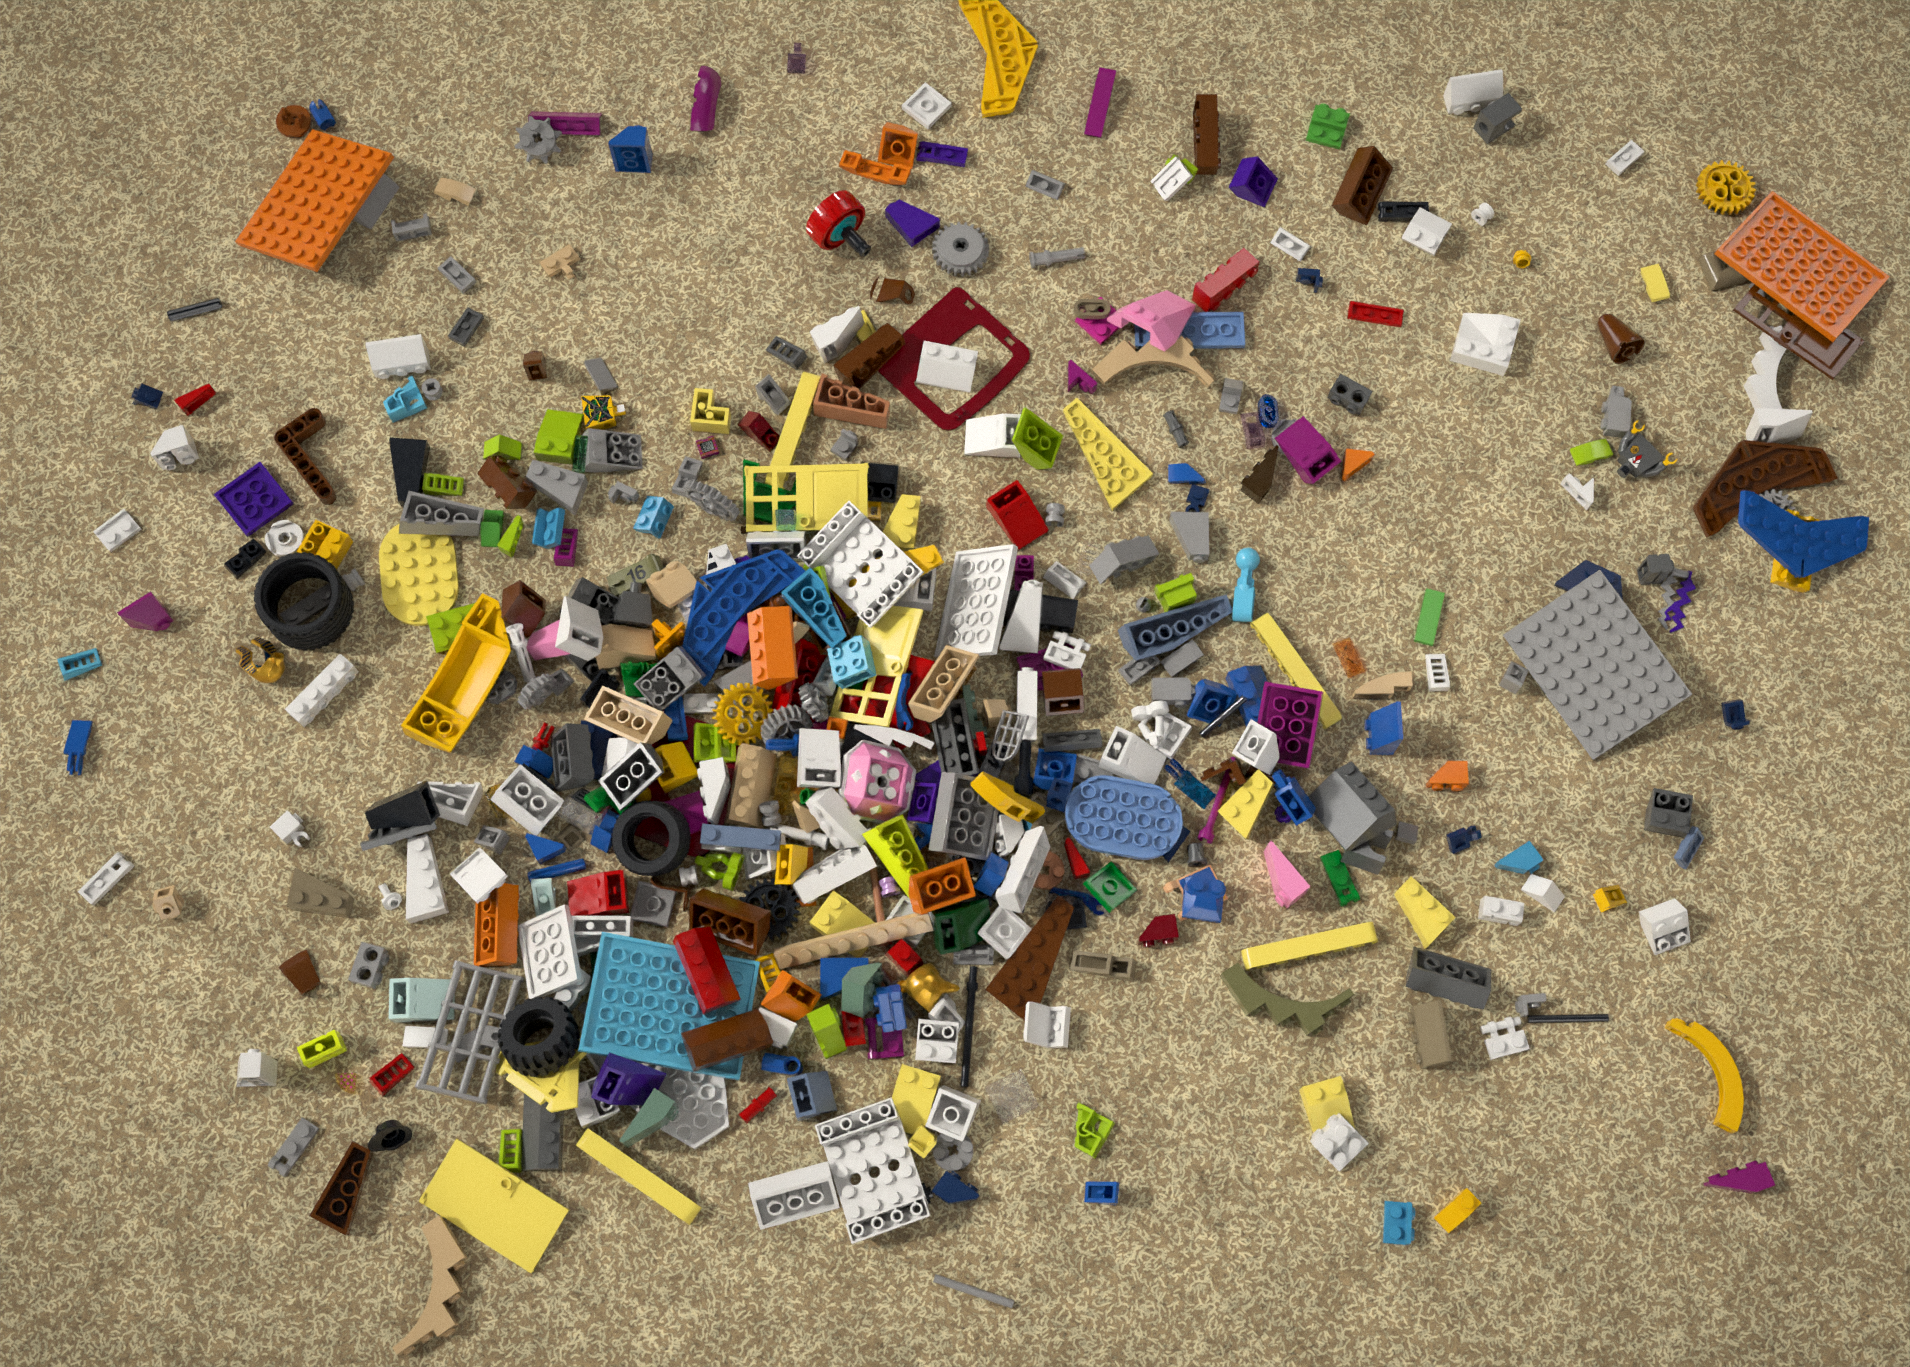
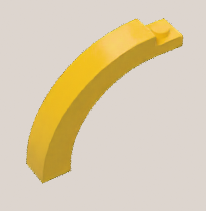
(1726, 1072)

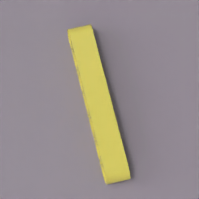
(794, 425)
(1293, 665)
(1308, 945)
(638, 1176)

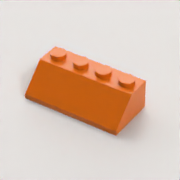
(772, 646)
(497, 928)

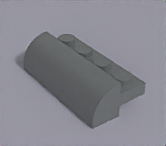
(955, 740)

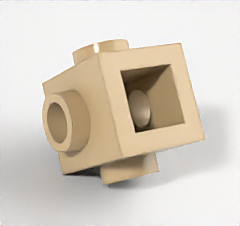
(167, 902)

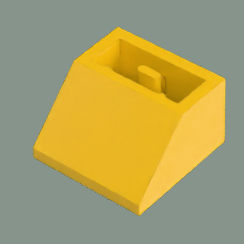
(326, 542)
(677, 766)

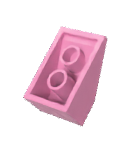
(1285, 879)

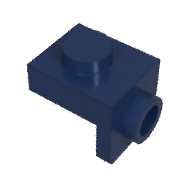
(146, 396)
(1734, 714)

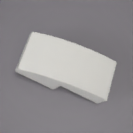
(420, 1037)

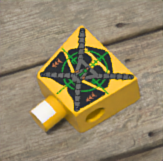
(601, 412)

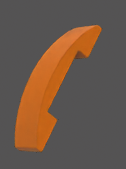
(874, 170)

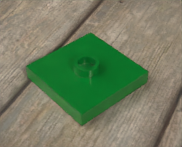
(1110, 887)

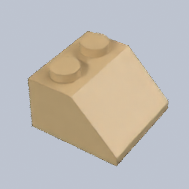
(672, 584)

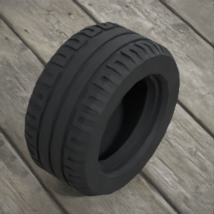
(624, 833)

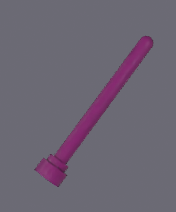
(1207, 832)

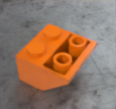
(790, 997)

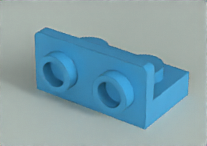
(548, 528)
(1398, 1223)

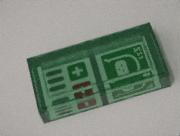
(579, 457)

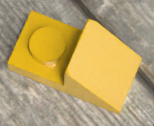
(1609, 897)

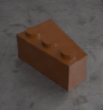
(507, 483)

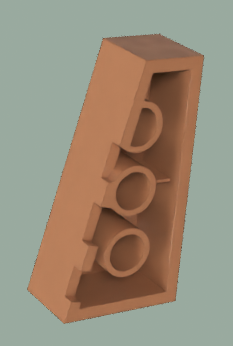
(849, 404)

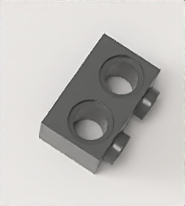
(1352, 390)

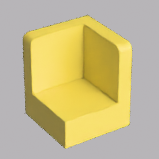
(922, 1141)

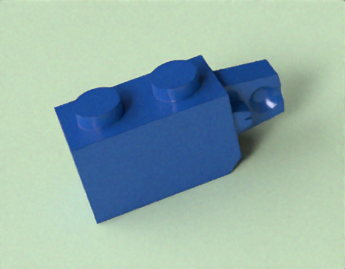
(1293, 798)

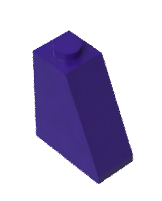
(911, 221)

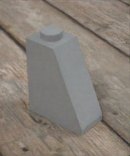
(1192, 533)

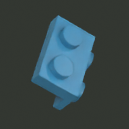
(654, 516)

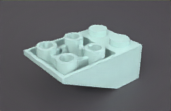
(417, 999)

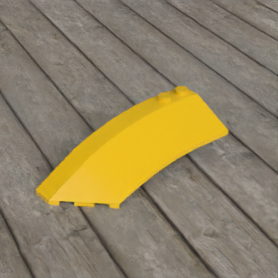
(462, 679)

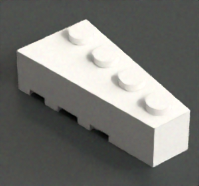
(833, 872)

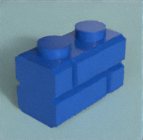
(890, 1007)

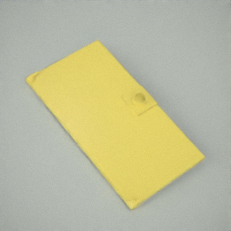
(494, 1205)

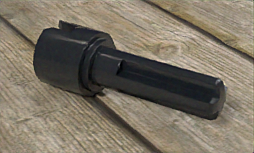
(1024, 782)

